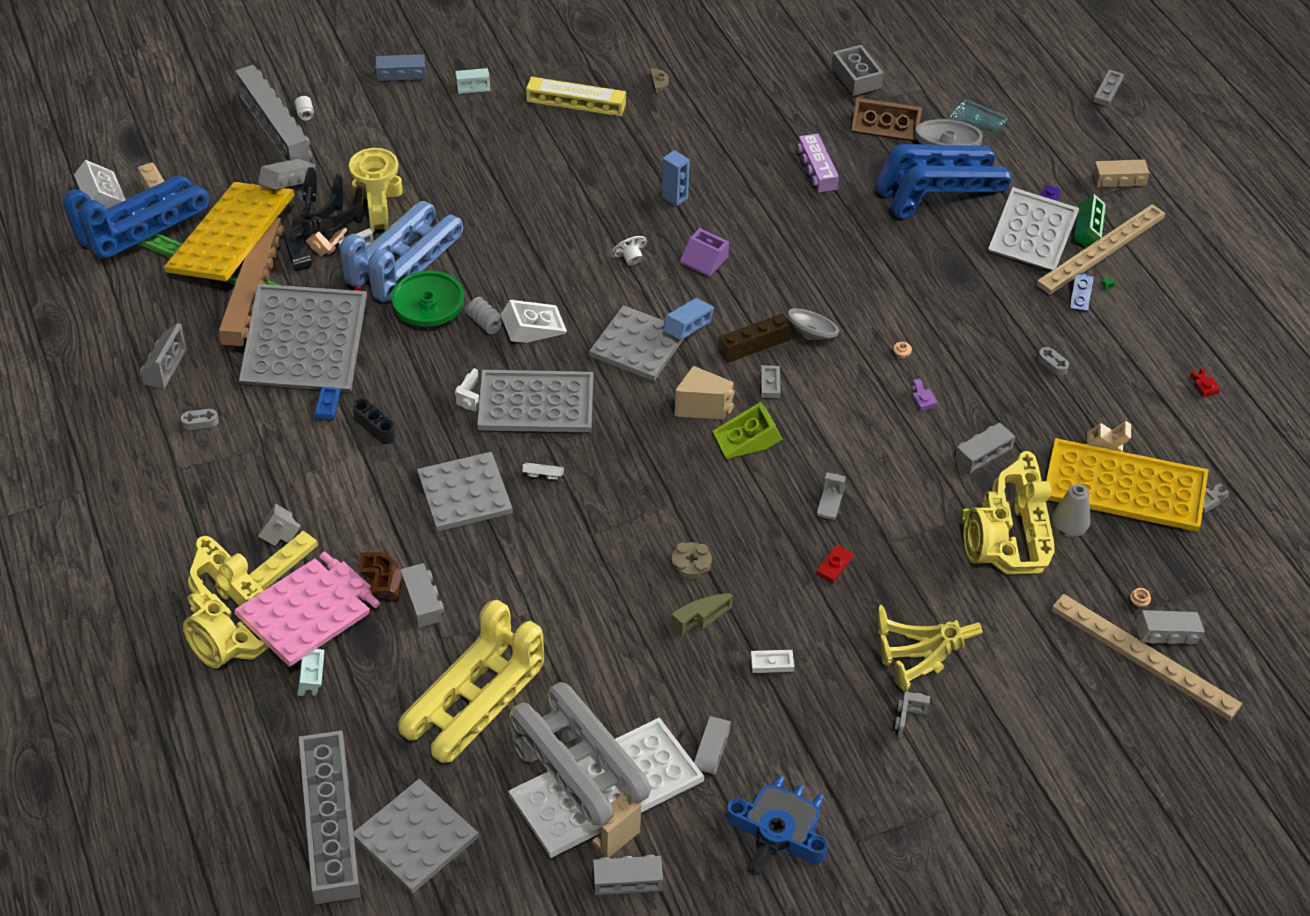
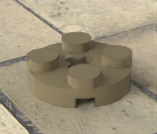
(691, 550)

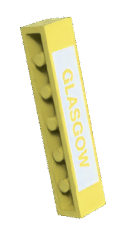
(576, 96)

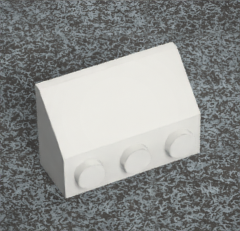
(99, 184)

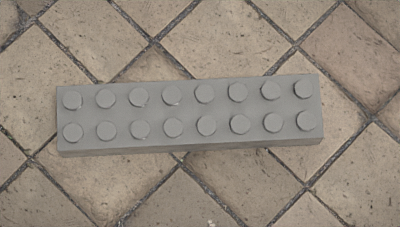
(272, 115)
(329, 818)

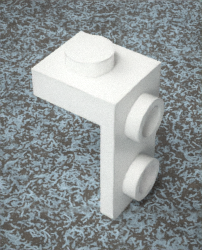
(463, 392)

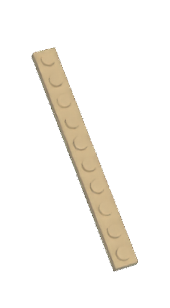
(1100, 249)
(1147, 657)

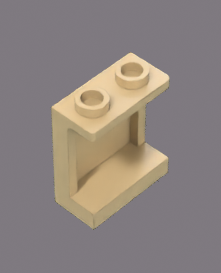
(621, 828)

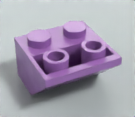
(705, 252)

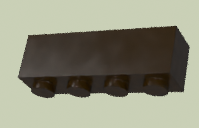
(754, 338)

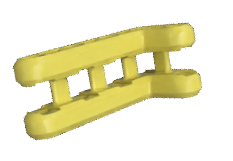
(459, 680)

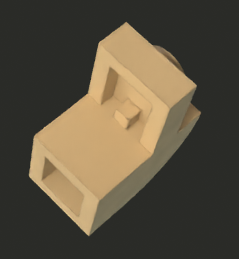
(1110, 439)

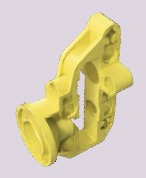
(376, 174)
(988, 536)
(215, 635)

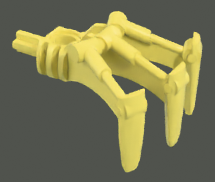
(933, 646)

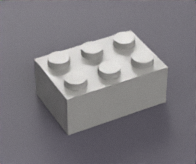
(857, 70)

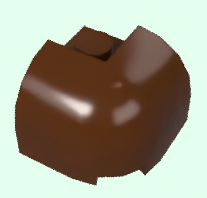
(381, 574)

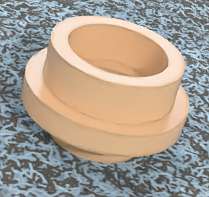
(902, 350)
(1140, 597)

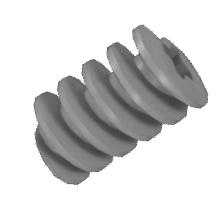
(484, 315)

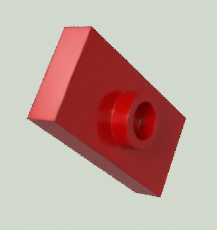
(835, 564)

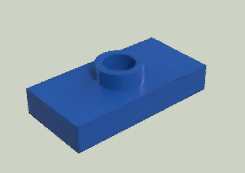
(327, 403)

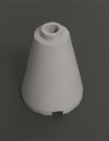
(1073, 512)

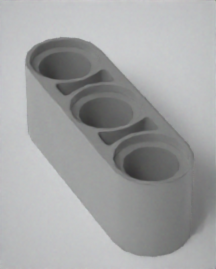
(712, 745)

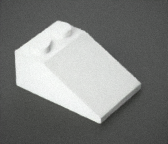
(532, 321)

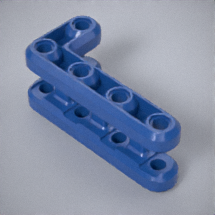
(937, 168)
(95, 224)

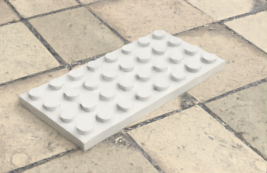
(562, 825)

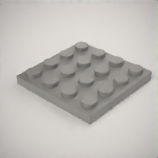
(636, 343)
(464, 491)
(415, 835)

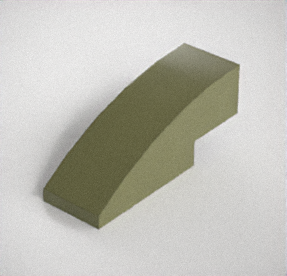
(701, 612)

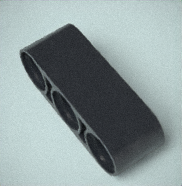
(297, 251)
(374, 421)

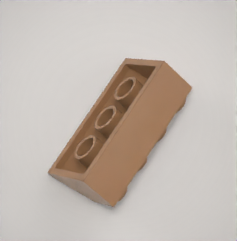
(886, 118)

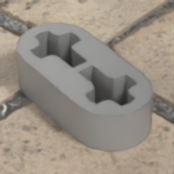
(1053, 361)
(199, 419)

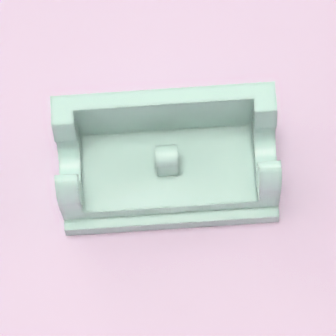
(473, 81)
(311, 672)

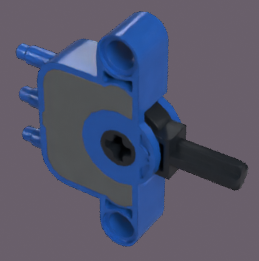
(781, 822)

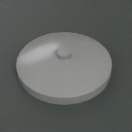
(948, 133)

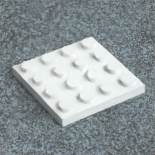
(1033, 229)

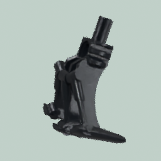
(311, 223)

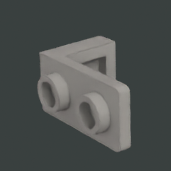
(831, 496)
(912, 703)

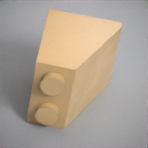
(704, 395)

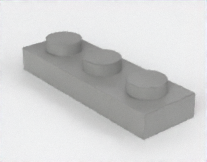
(1108, 88)

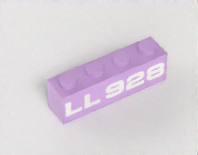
(817, 163)

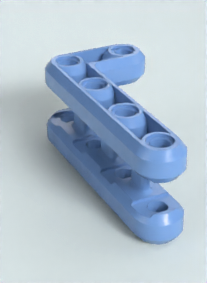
(377, 260)

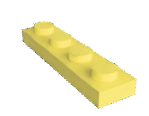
(283, 560)

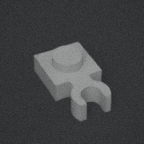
(1213, 497)

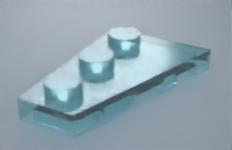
(978, 115)

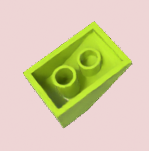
(748, 432)

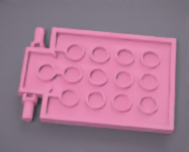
(307, 608)

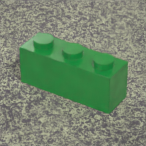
(1089, 221)

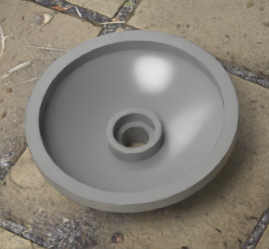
(812, 324)

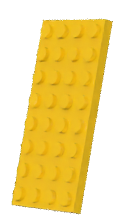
(229, 231)
(1130, 484)

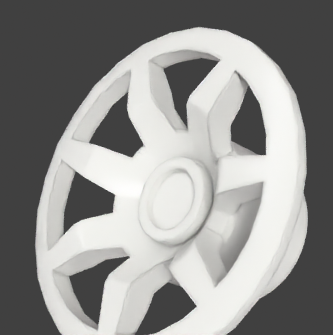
(632, 252)

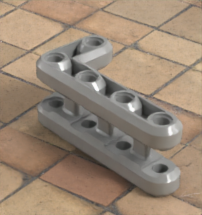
(569, 720)

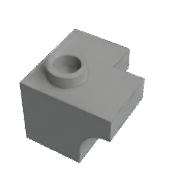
(278, 526)

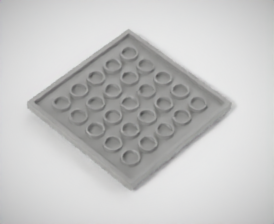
(303, 337)

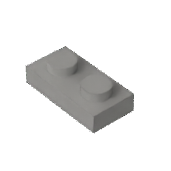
(770, 381)

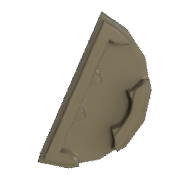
(660, 79)

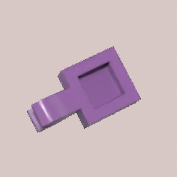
(922, 398)

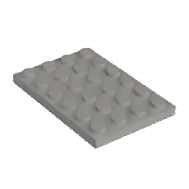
(536, 401)

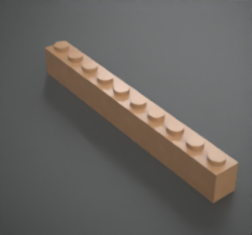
(254, 271)

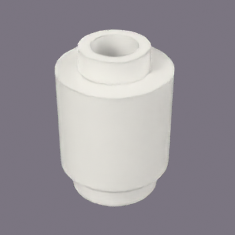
(304, 107)

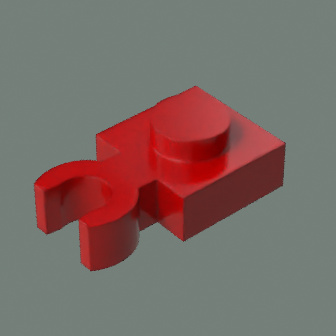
(1205, 385)

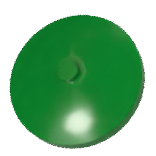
(427, 298)

